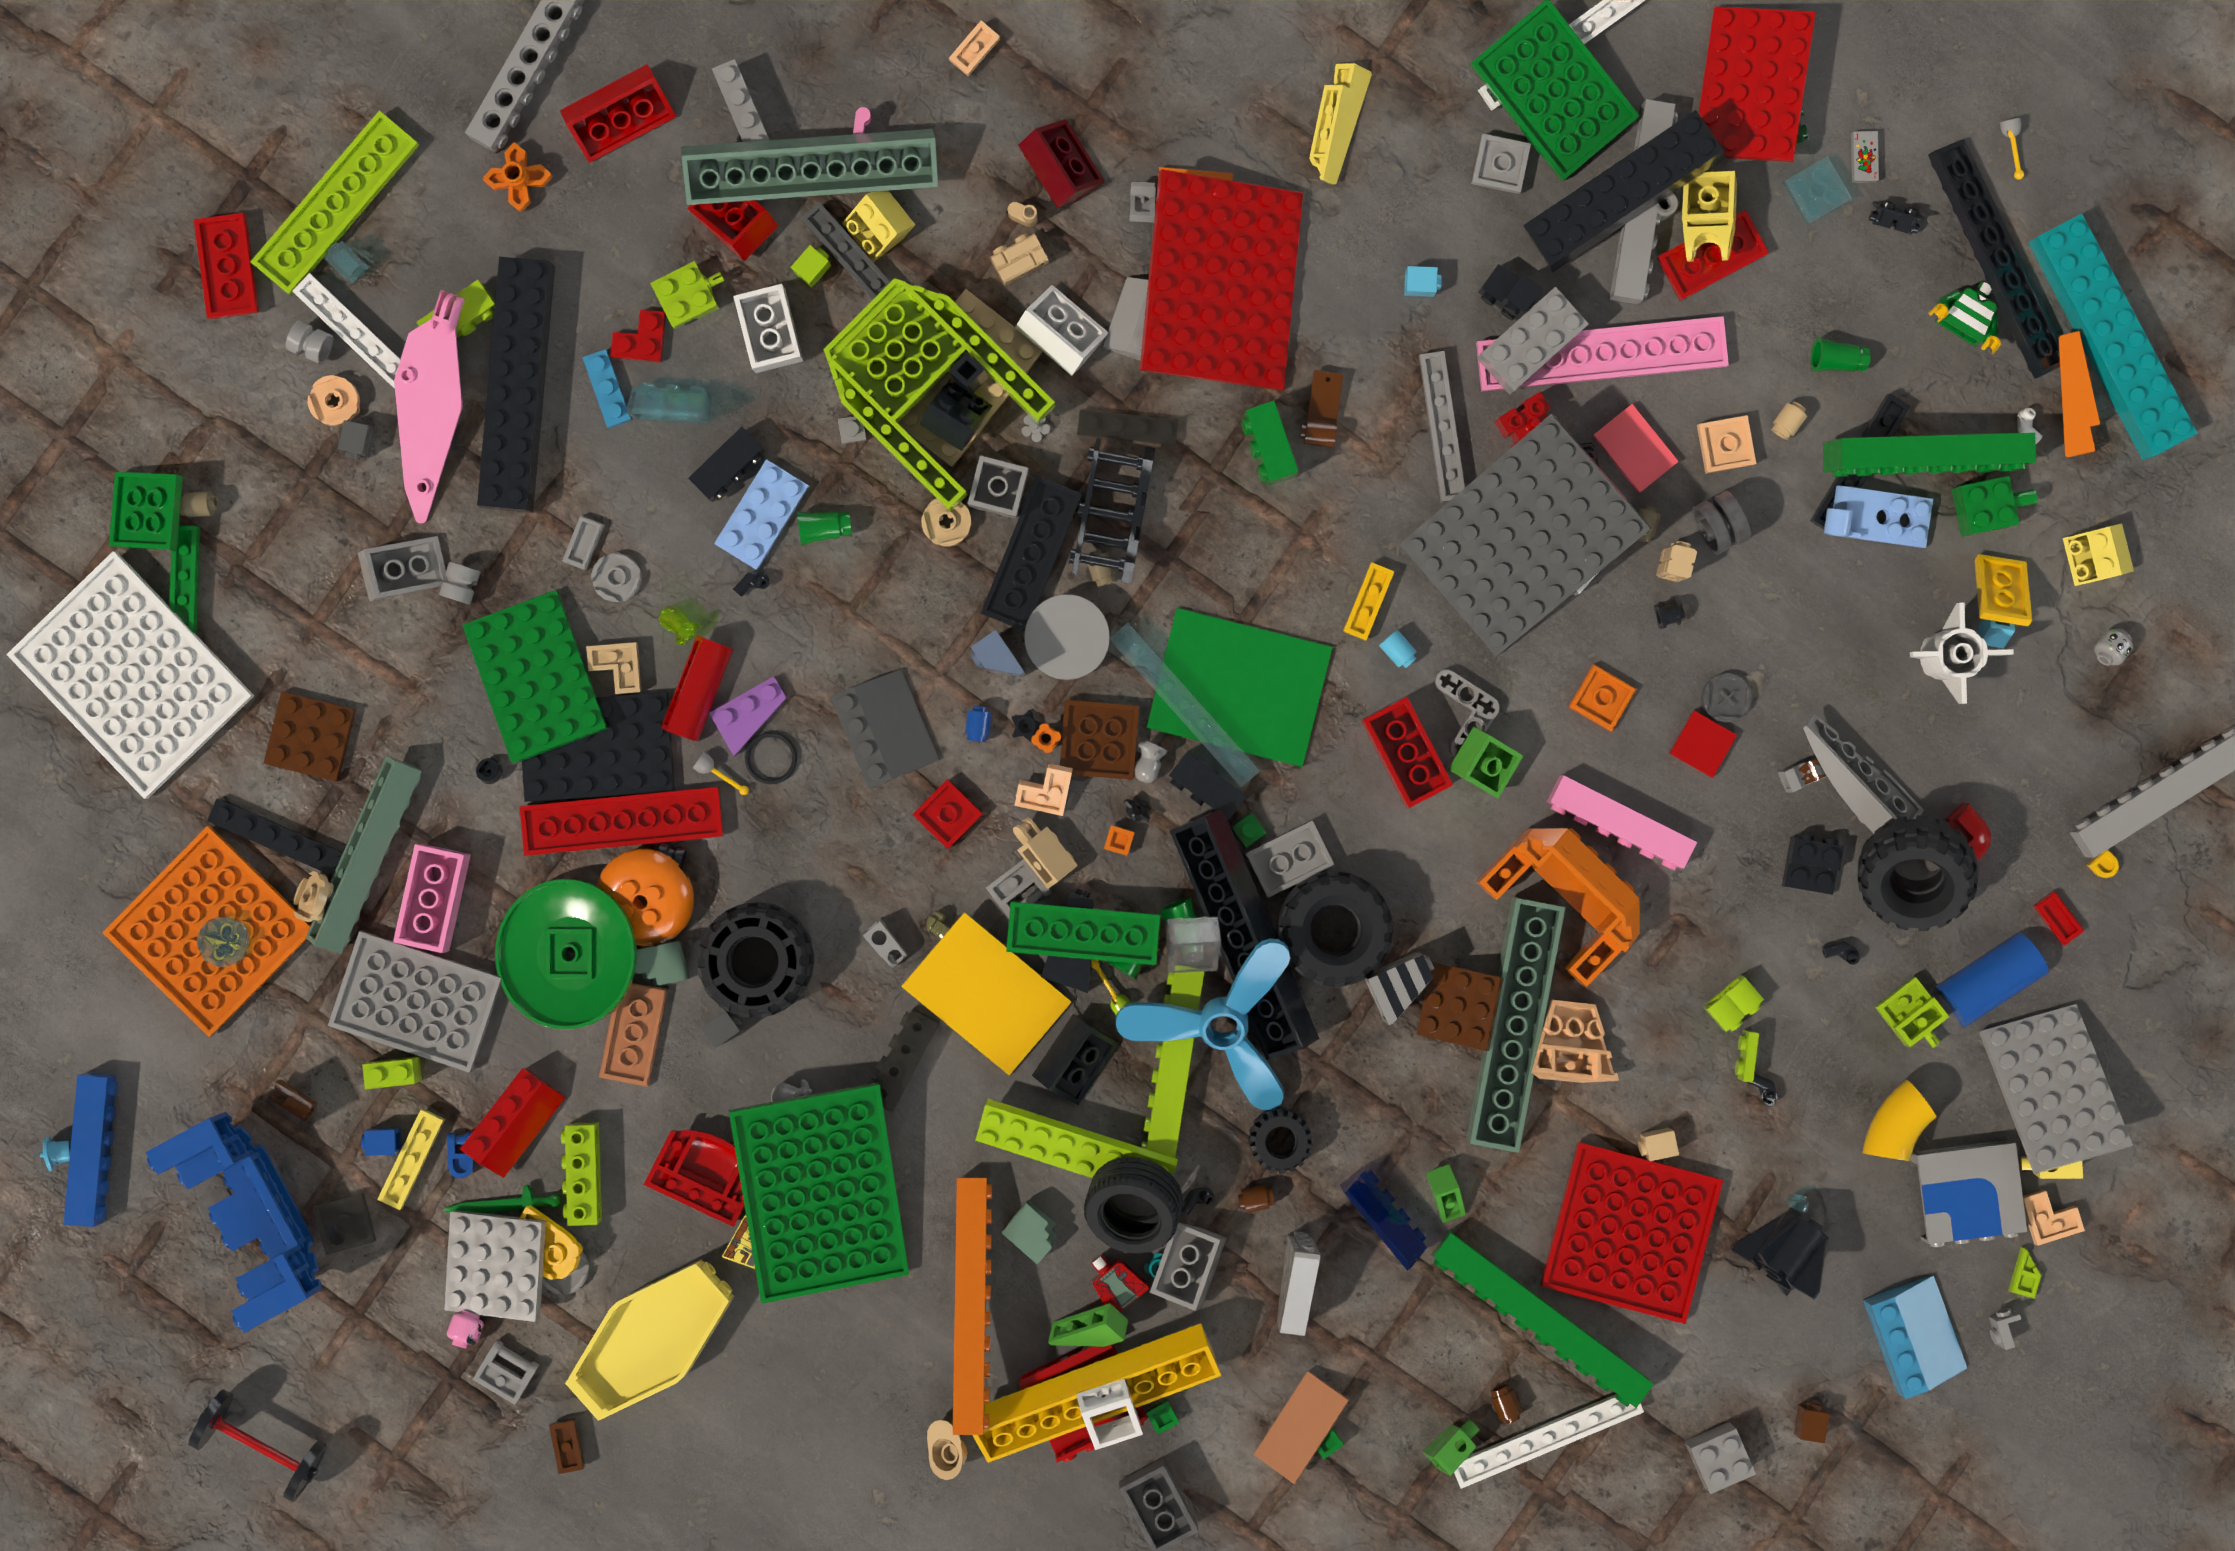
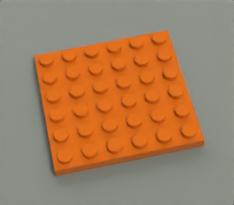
(165, 920)

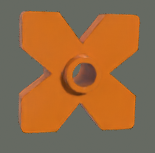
(528, 176)

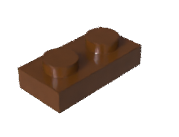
(567, 1446)

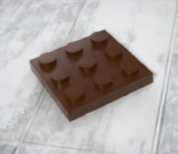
(309, 736)
(1099, 739)
(1460, 1006)

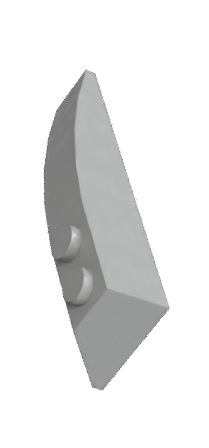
(1867, 791)

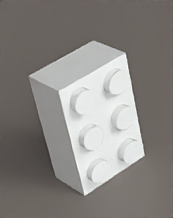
(768, 328)

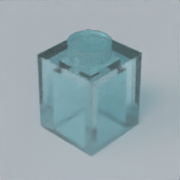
(346, 261)

